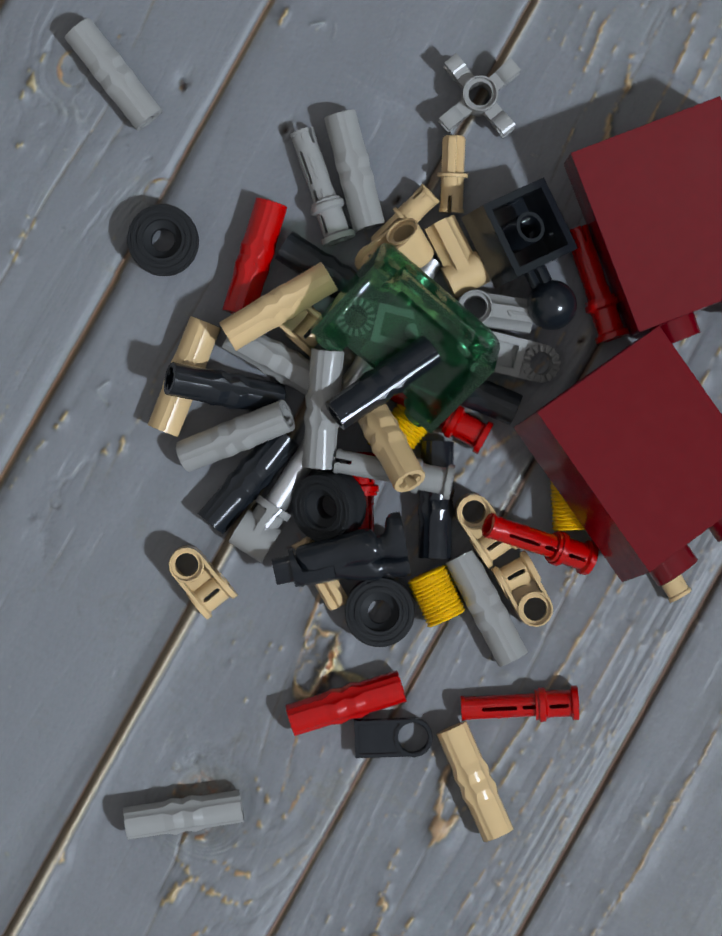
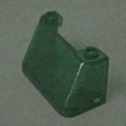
(392, 306)

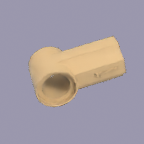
(460, 265)

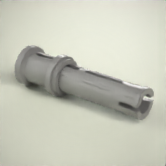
(326, 204)
(436, 479)

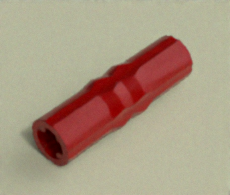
(255, 254)
(345, 703)

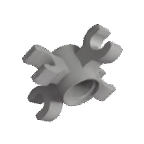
(467, 81)

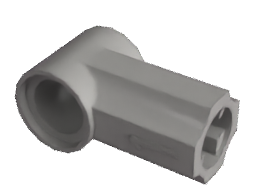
(502, 311)

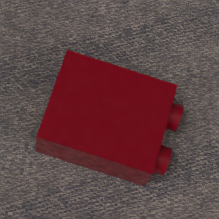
(657, 217)
(636, 458)

